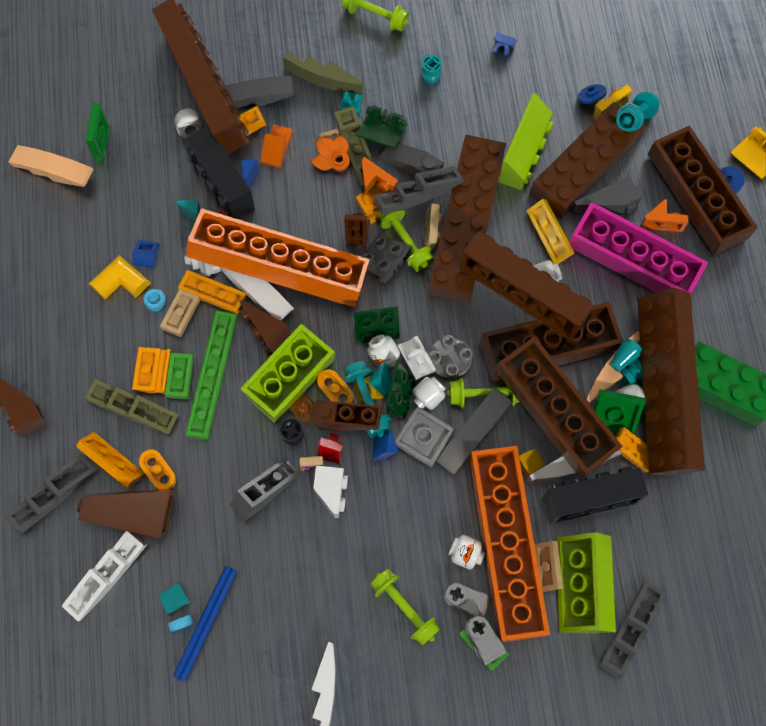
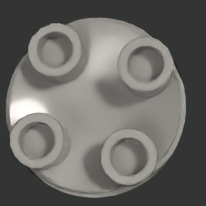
(450, 357)

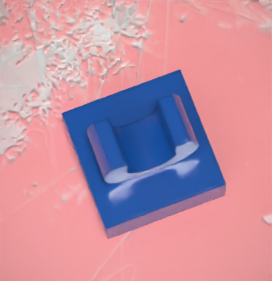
(504, 40)

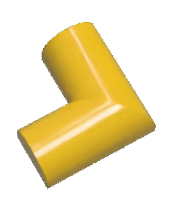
(119, 273)

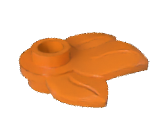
(329, 151)

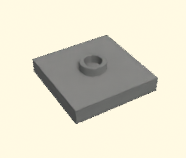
(424, 436)

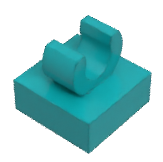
(351, 99)

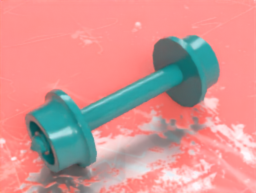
(632, 116)
(356, 373)

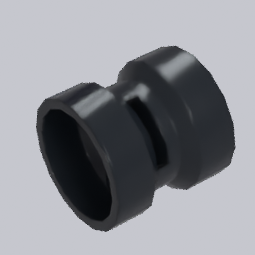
(289, 429)

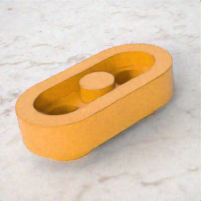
(337, 389)
(158, 471)

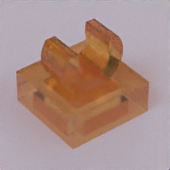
(303, 409)

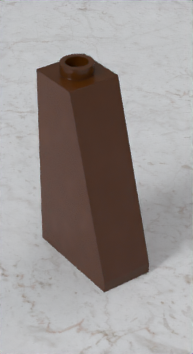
(133, 511)

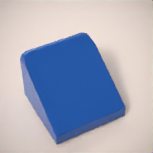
(249, 170)
(145, 253)
(384, 446)

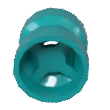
(431, 68)
(631, 373)

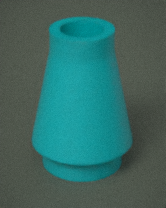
(625, 355)

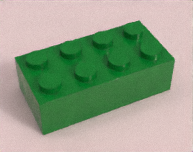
(730, 385)

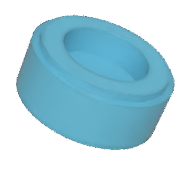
(154, 300)
(180, 623)

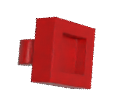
(330, 448)

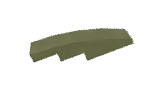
(326, 76)
(131, 406)

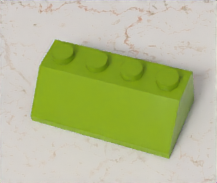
(526, 144)
(288, 373)
(588, 585)

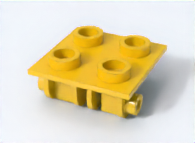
(752, 152)

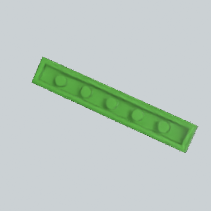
(211, 375)

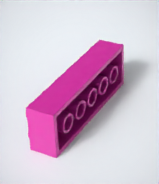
(635, 252)

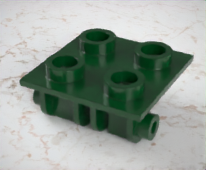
(382, 128)
(376, 322)
(400, 392)

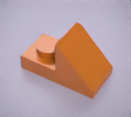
(276, 146)
(375, 175)
(660, 220)

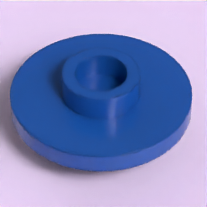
(592, 94)
(734, 177)

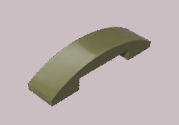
(348, 126)

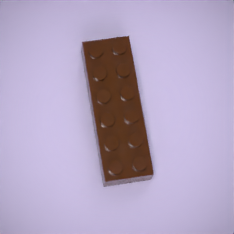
(584, 162)
(702, 190)
(525, 286)
(596, 337)
(558, 407)

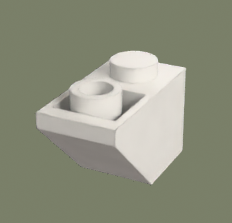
(329, 486)

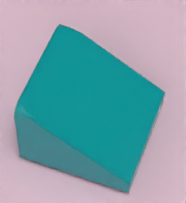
(189, 208)
(381, 379)
(174, 599)

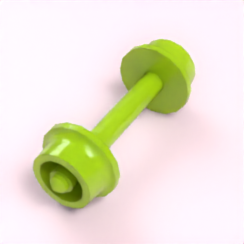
(398, 18)
(421, 257)
(458, 393)
(384, 582)

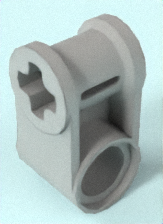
(471, 602)
(487, 644)

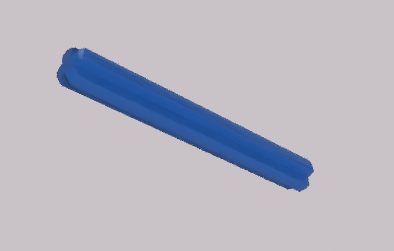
(204, 624)

